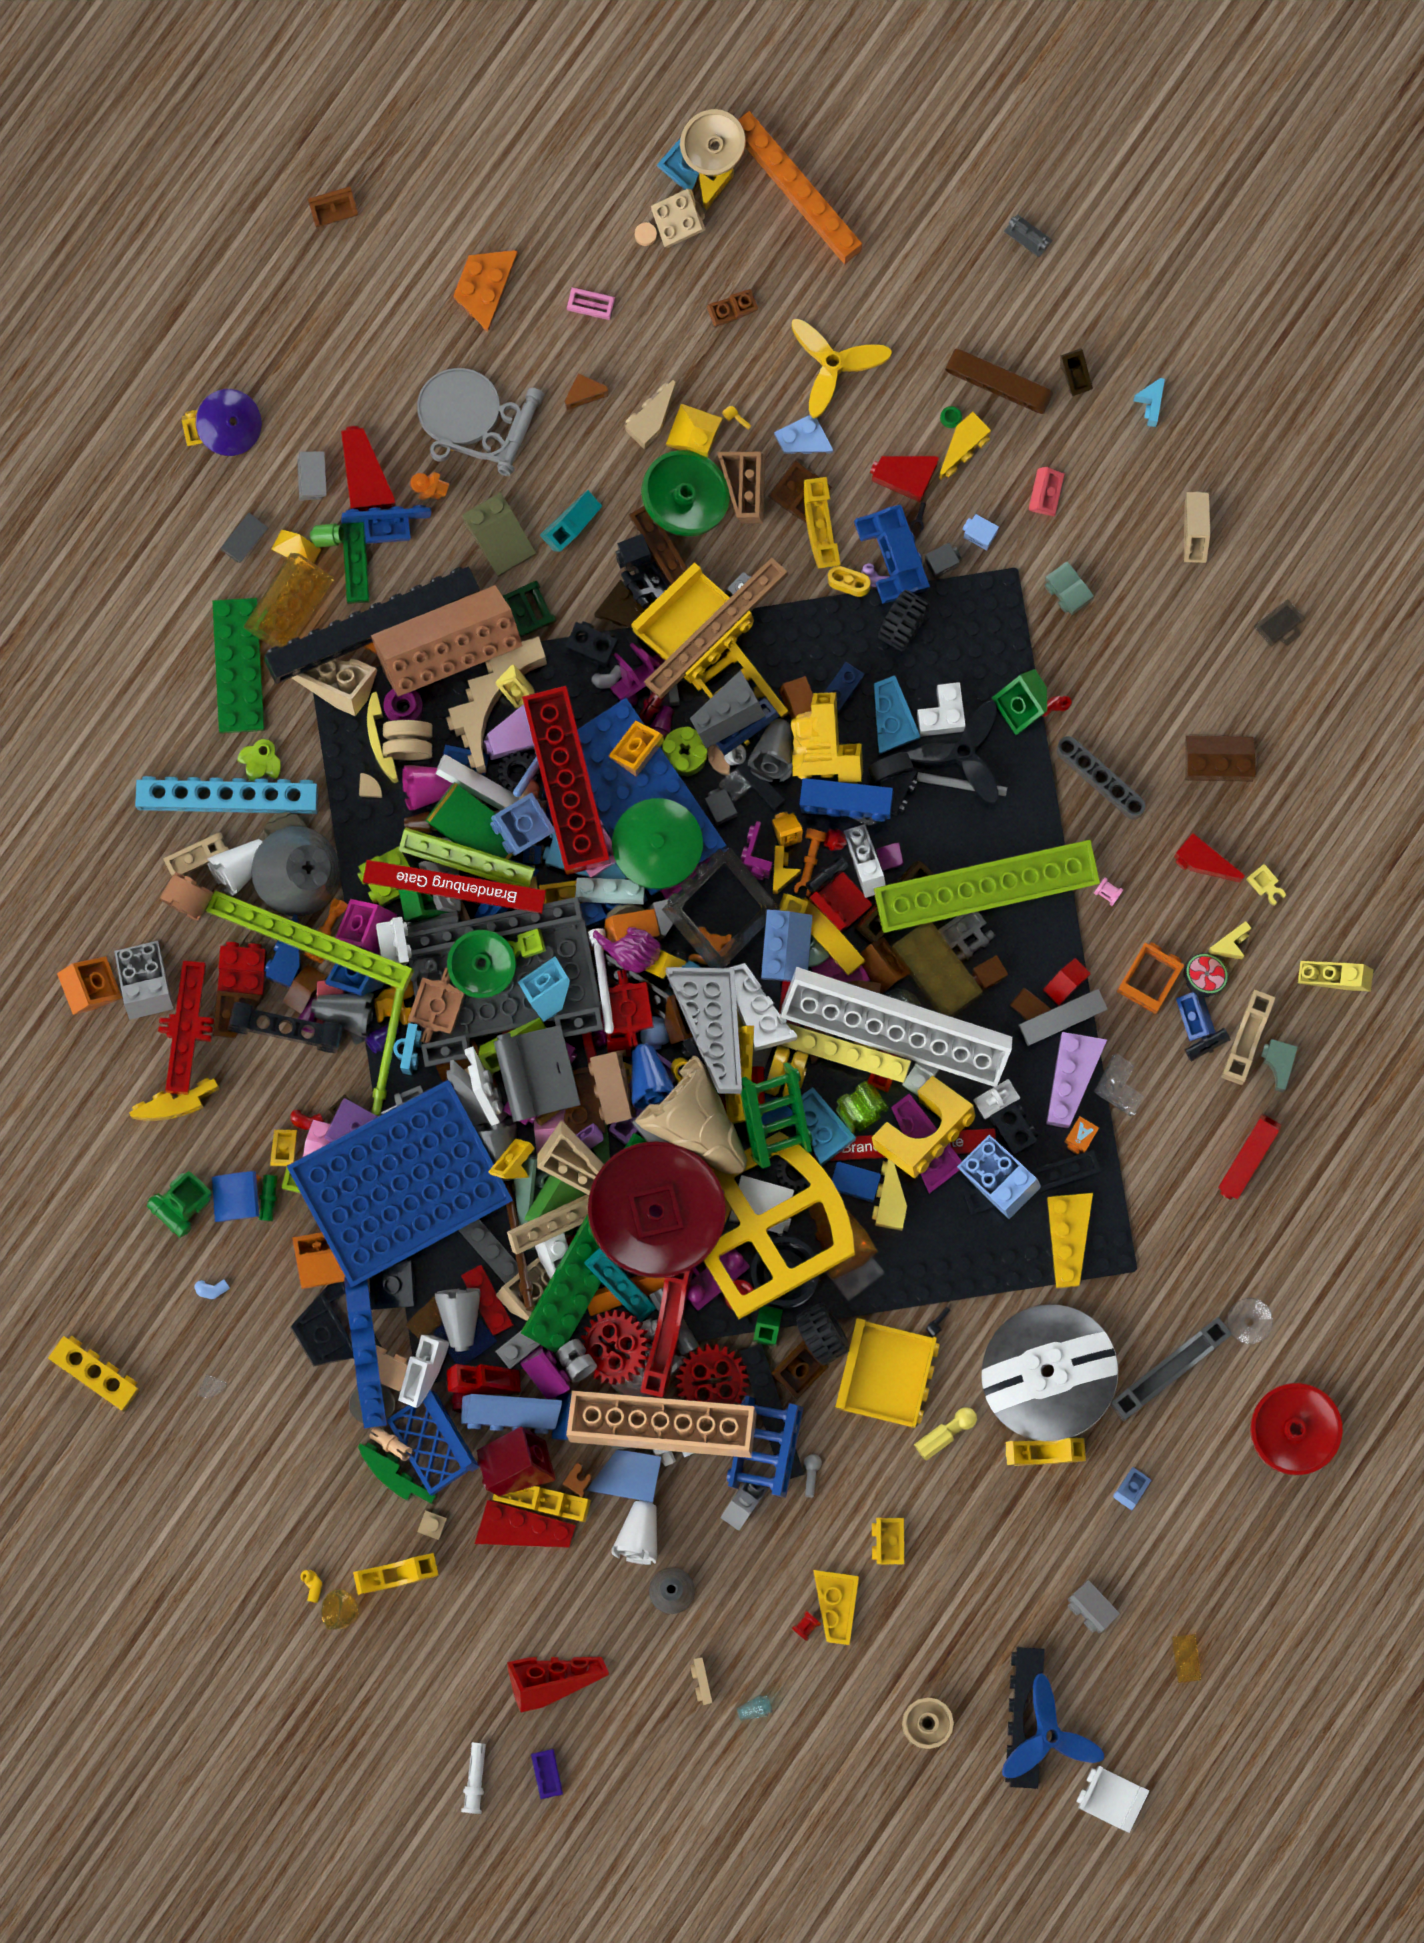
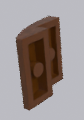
(790, 490)

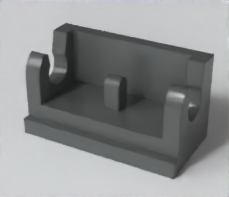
(243, 538)

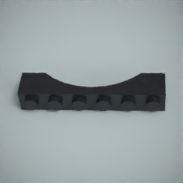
(1027, 1664)

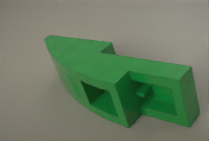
(387, 1471)

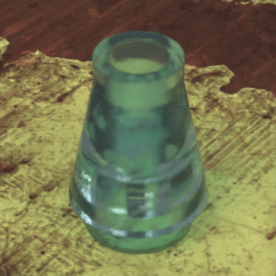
(755, 1708)

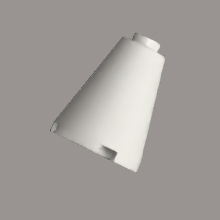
(234, 866)
(638, 1535)

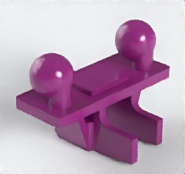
(634, 680)
(705, 1288)

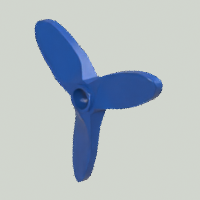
(1035, 1748)

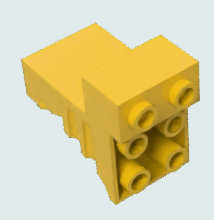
(818, 745)

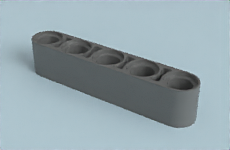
(1098, 767)

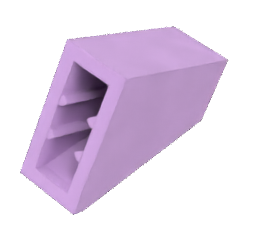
(509, 736)

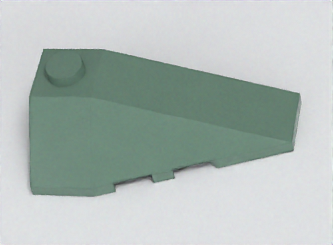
(528, 1188)

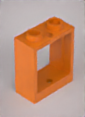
(1139, 997)

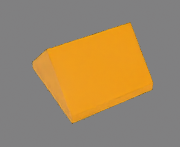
(636, 747)

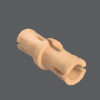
(391, 1443)

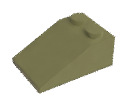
(498, 534)

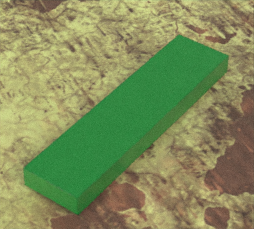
(355, 563)

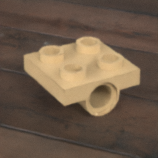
(678, 218)

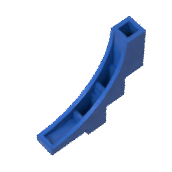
(365, 1354)

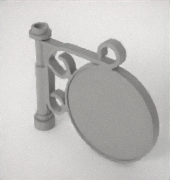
(464, 408)

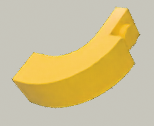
(1045, 1452)
(396, 1574)

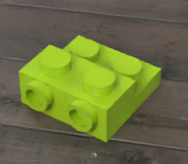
(381, 894)

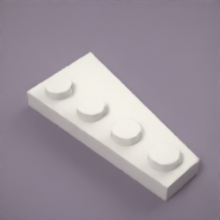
(758, 1011)

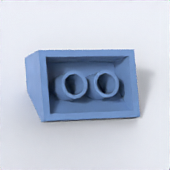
(785, 944)

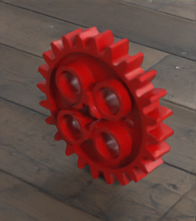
(625, 1328)
(708, 1360)

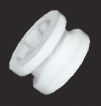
(736, 756)

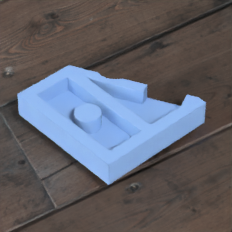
(804, 437)

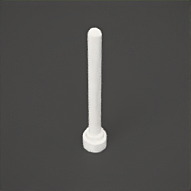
(602, 979)

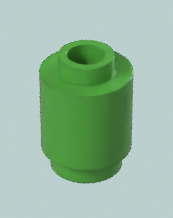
(327, 535)

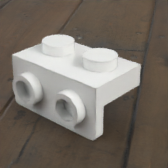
(392, 940)

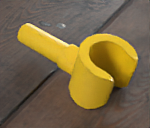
(731, 412)

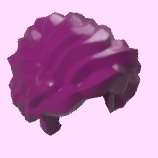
(634, 951)

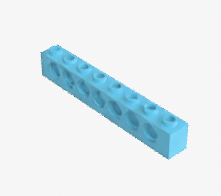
(214, 803)

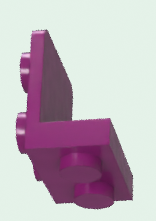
(758, 867)

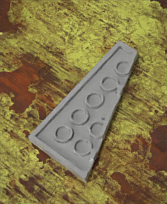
(711, 1012)

